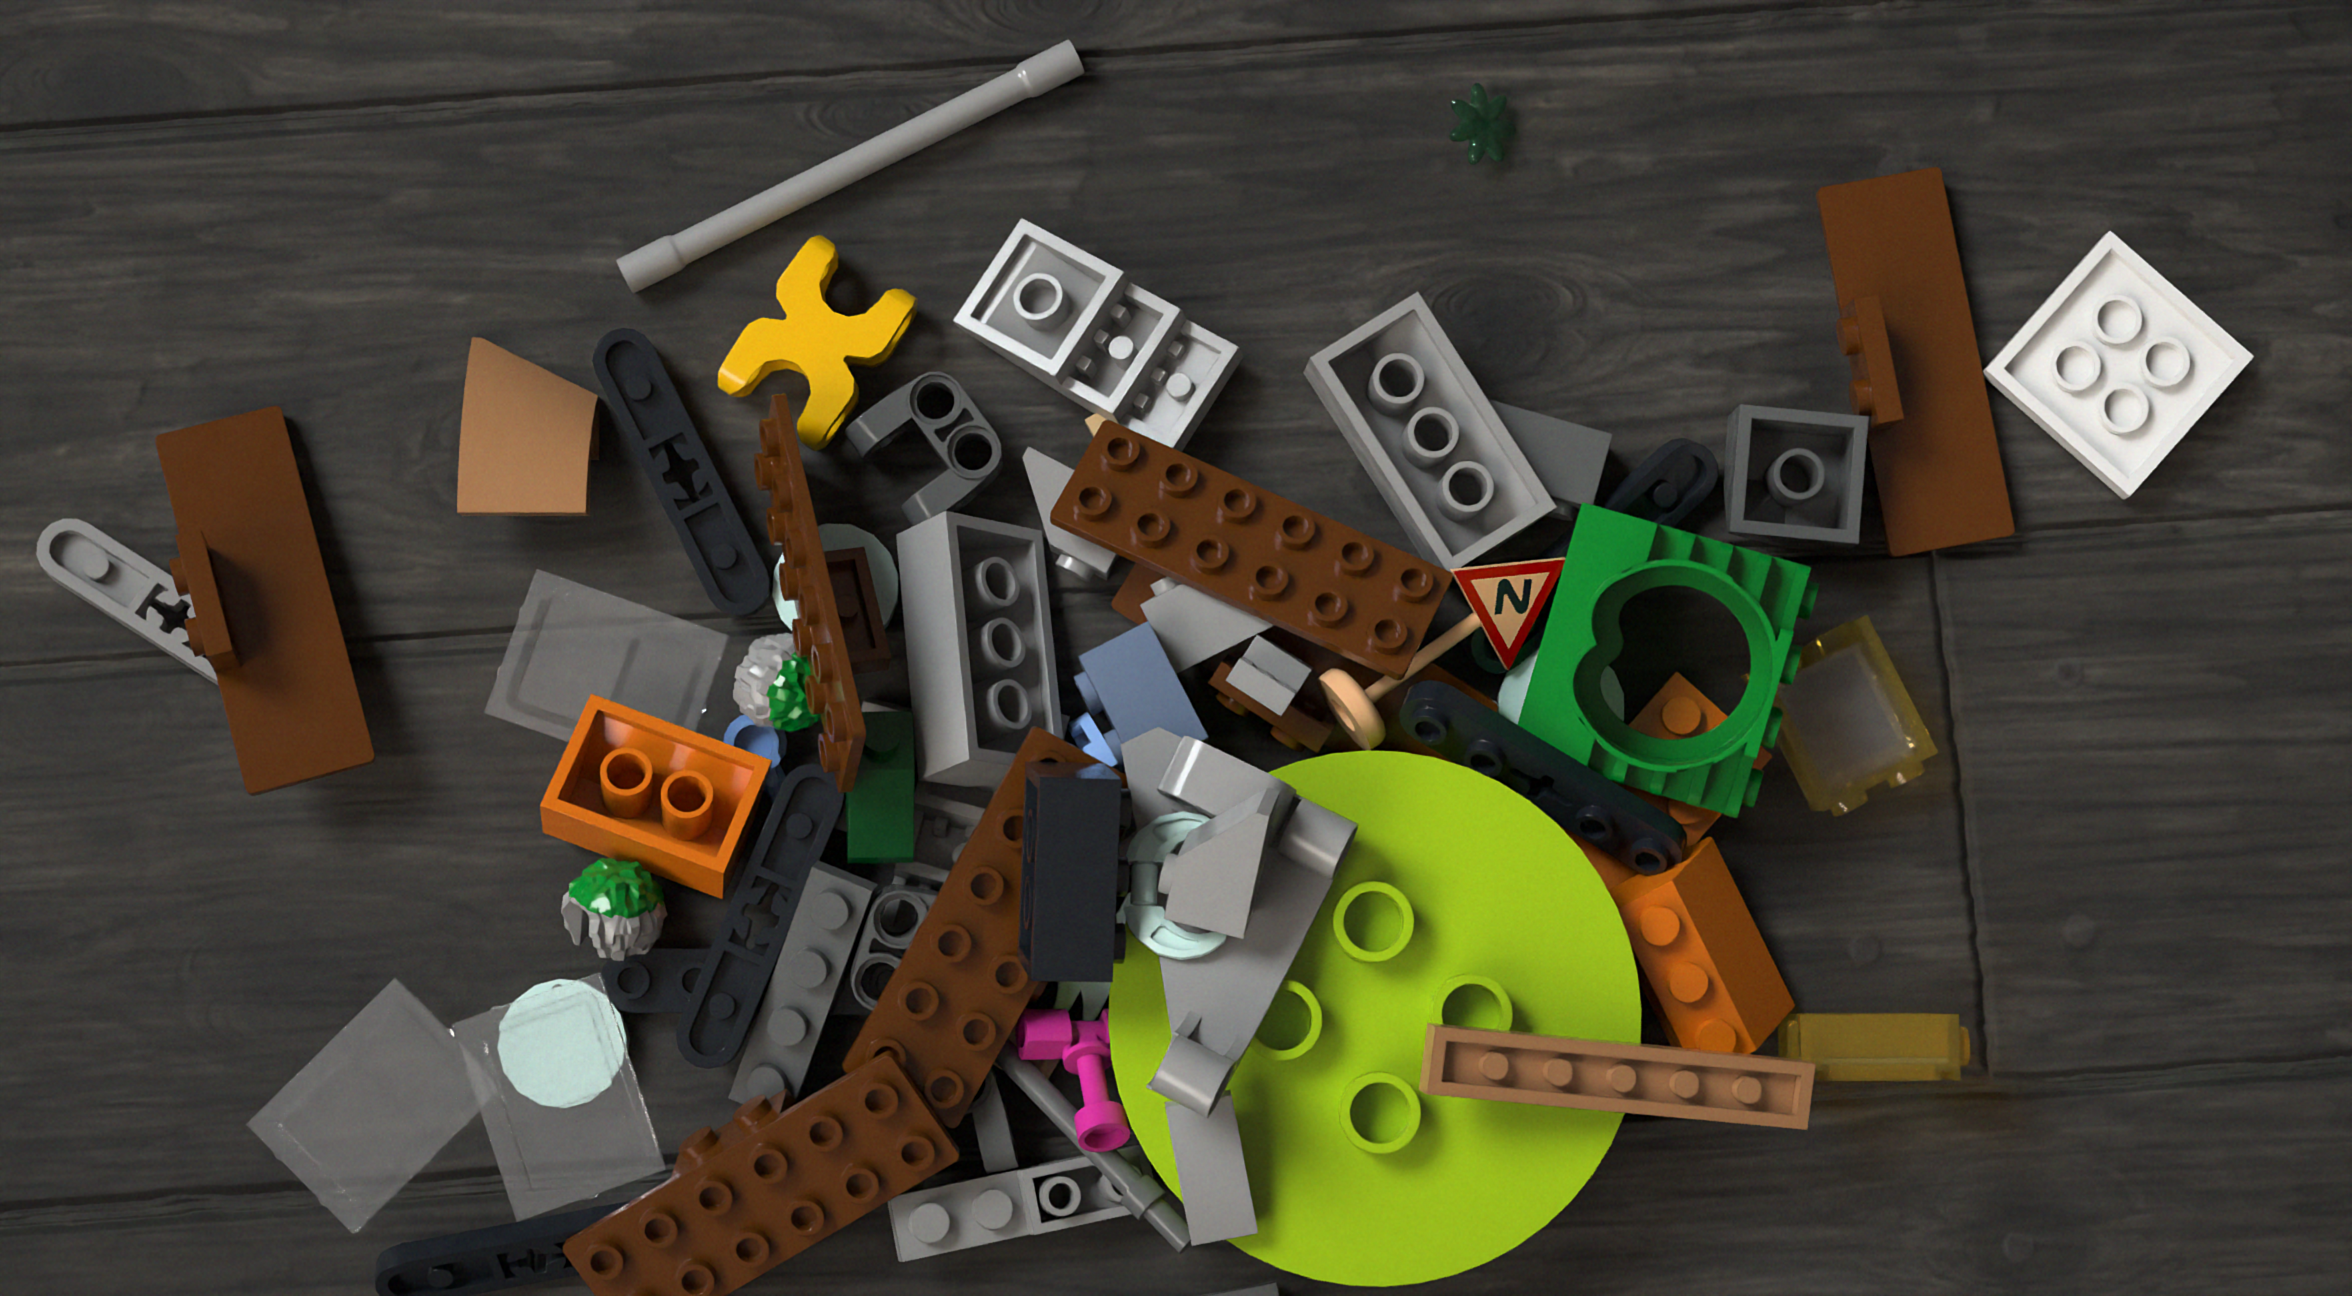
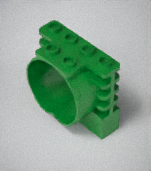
(1604, 567)

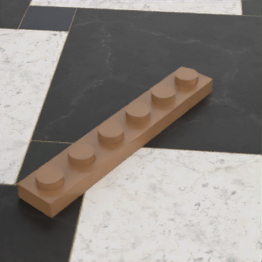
(1616, 1076)

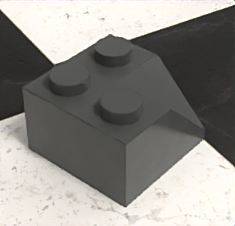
(1795, 477)

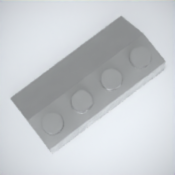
(1428, 436)
(976, 645)

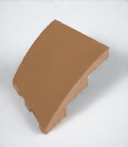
(524, 438)

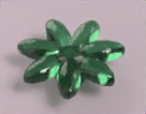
(1481, 125)

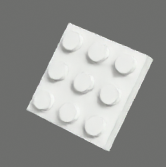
(2117, 365)

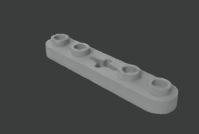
(118, 585)

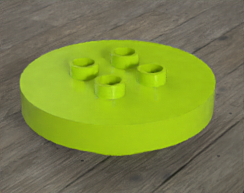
(1441, 914)

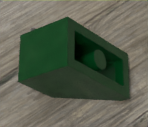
(883, 793)

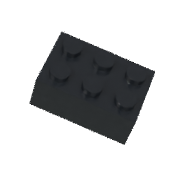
(1072, 872)

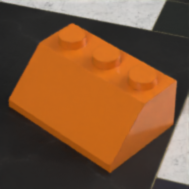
(655, 795)
(1702, 955)

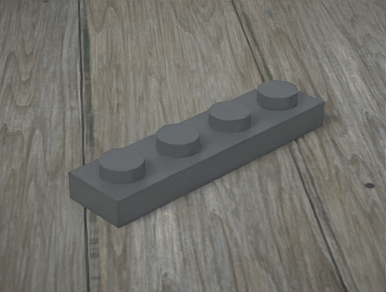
(804, 984)

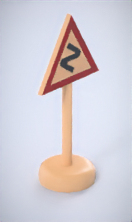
(1503, 603)

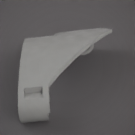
(1224, 995)

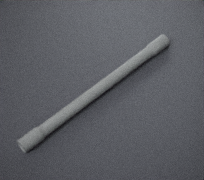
(675, 251)

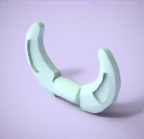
(1143, 916)

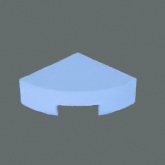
(1090, 739)

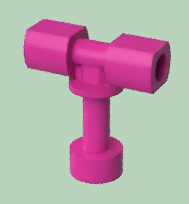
(1086, 1053)

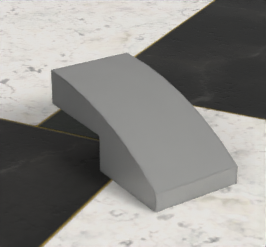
(1269, 674)
(1211, 1172)

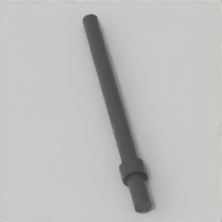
(1140, 1194)

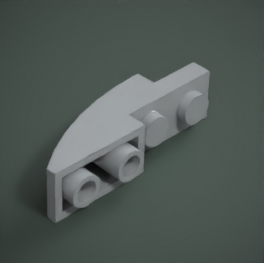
(1007, 1205)

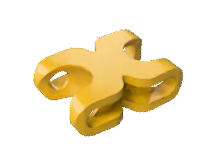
(817, 342)

